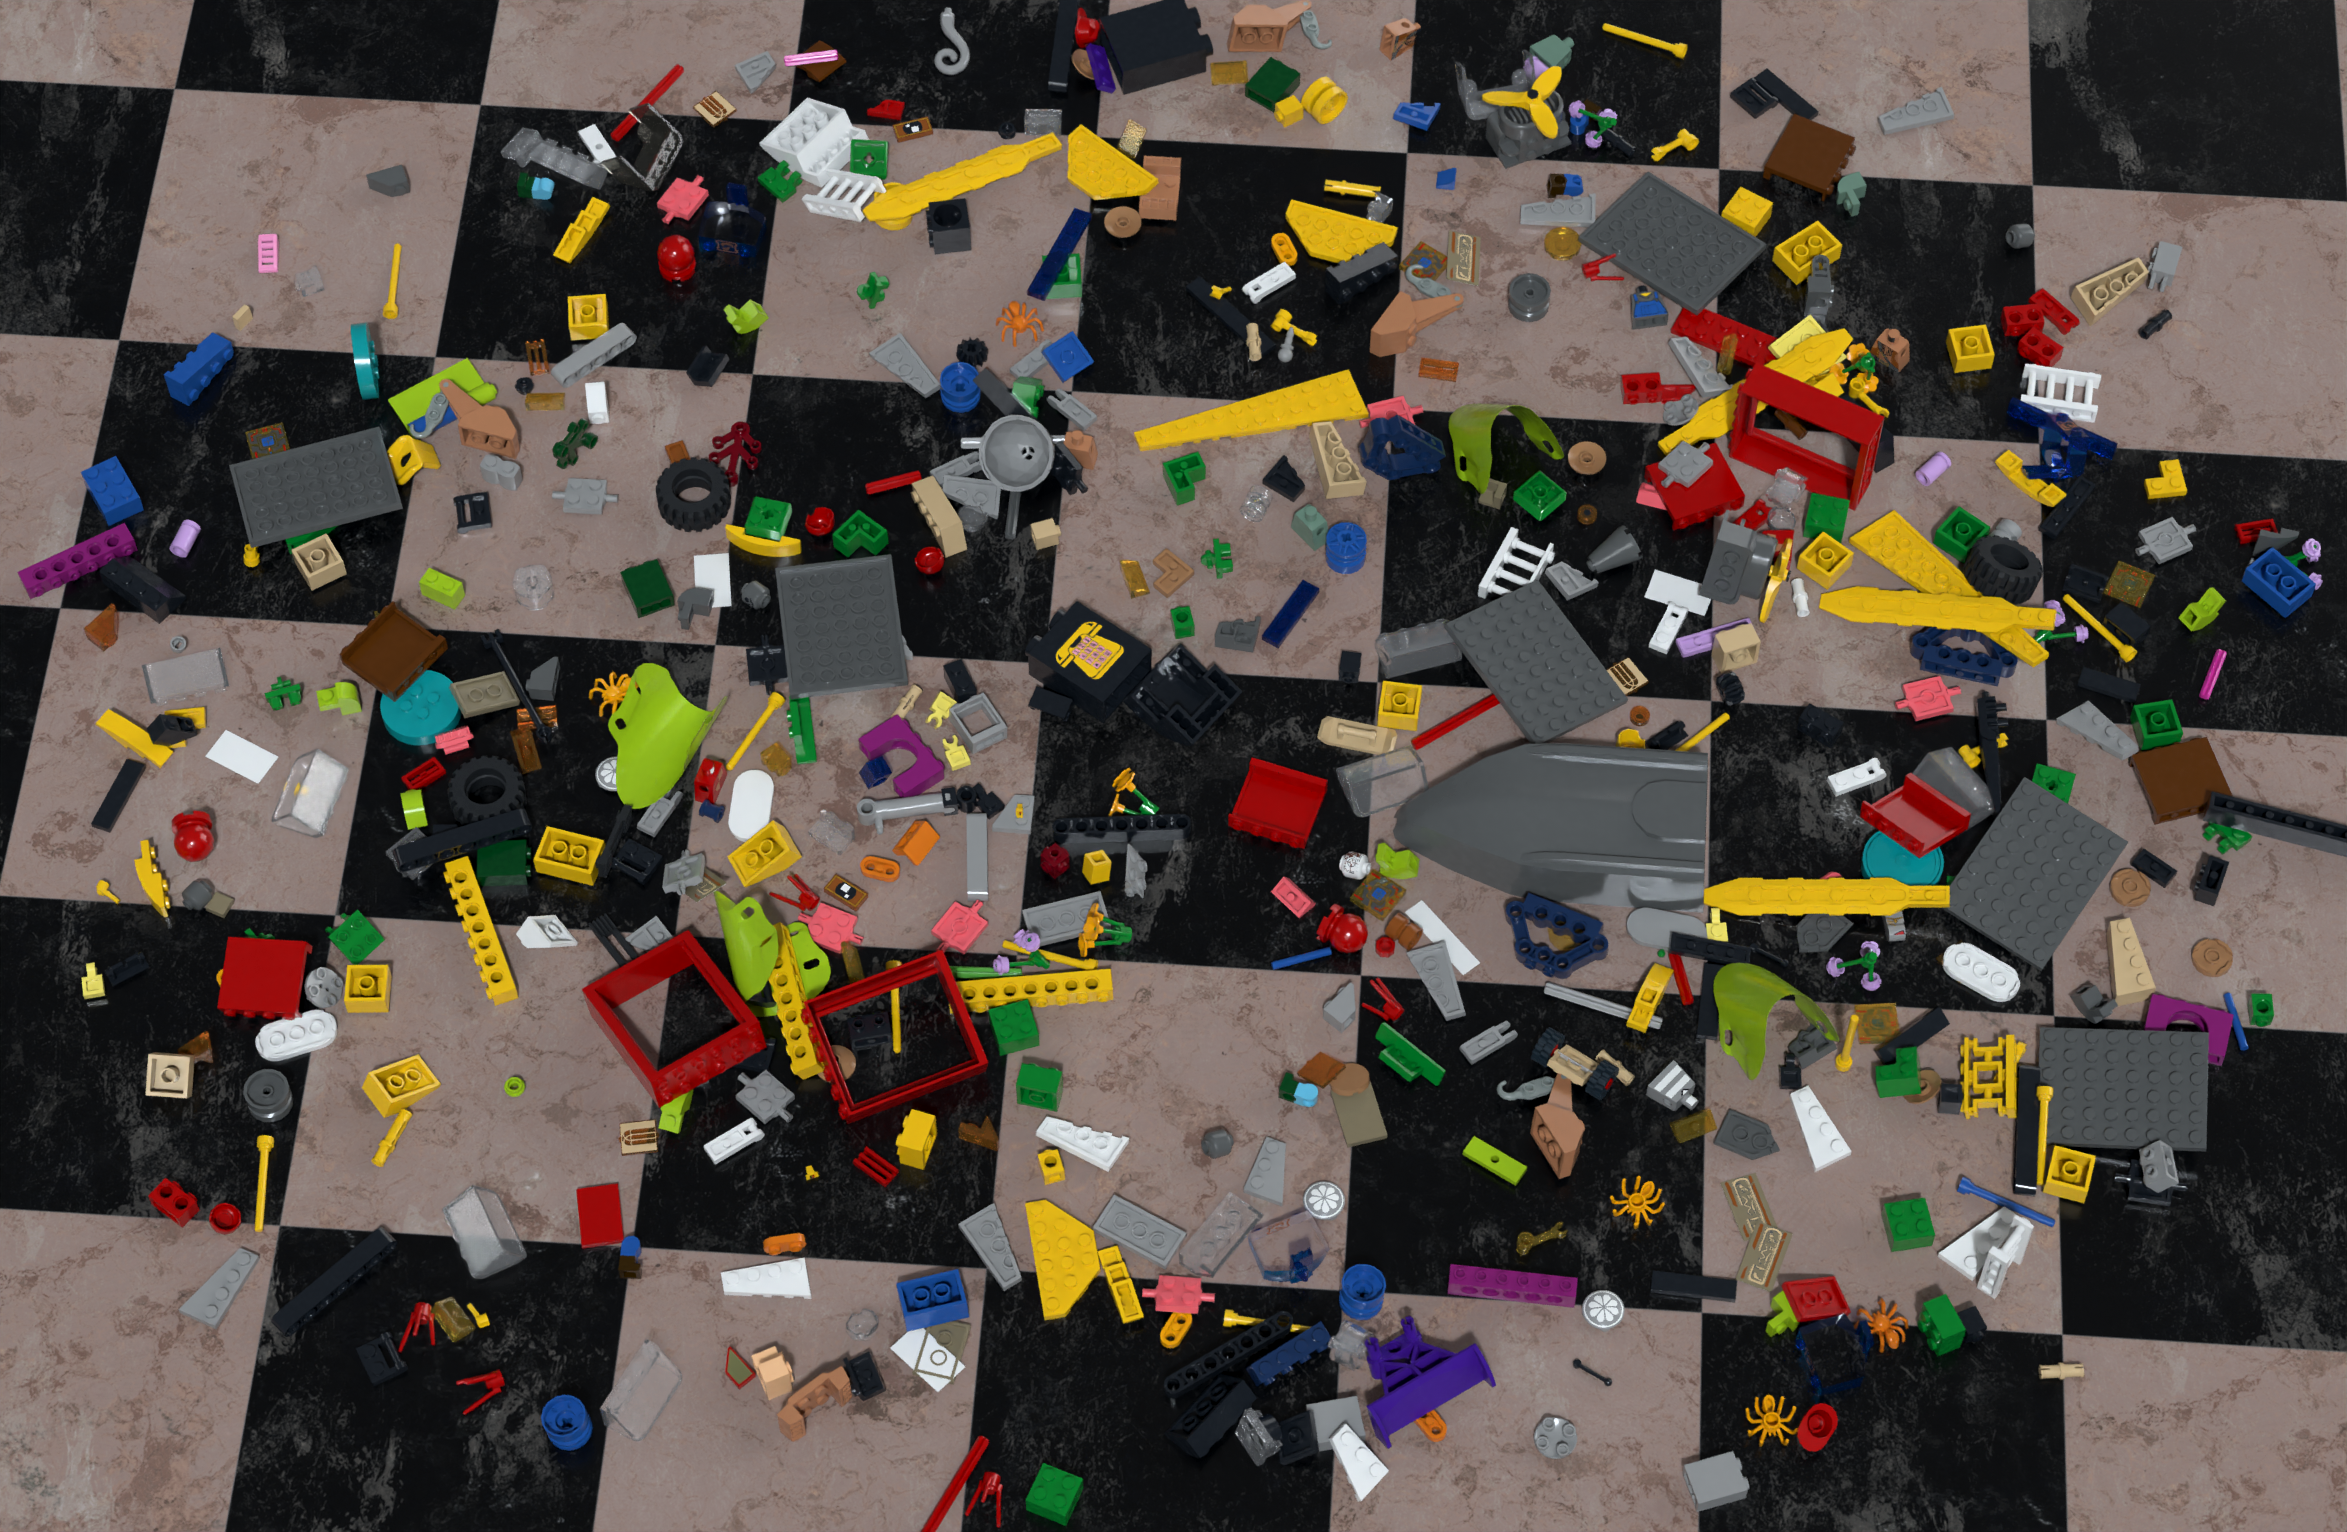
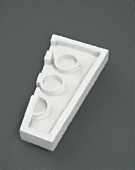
(1820, 1134)
(1092, 1146)
(1971, 1250)
(776, 1279)

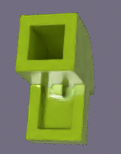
(747, 317)
(2204, 611)
(341, 696)
(414, 808)
(1397, 864)
(673, 1112)
(1784, 1318)

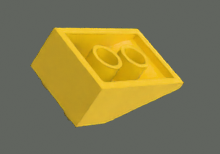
(764, 854)
(399, 1085)

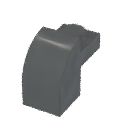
(692, 602)
(2092, 1004)

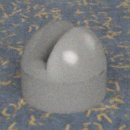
(175, 642)

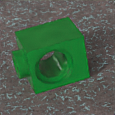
(1185, 628)
(2260, 1002)

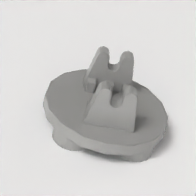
(327, 980)

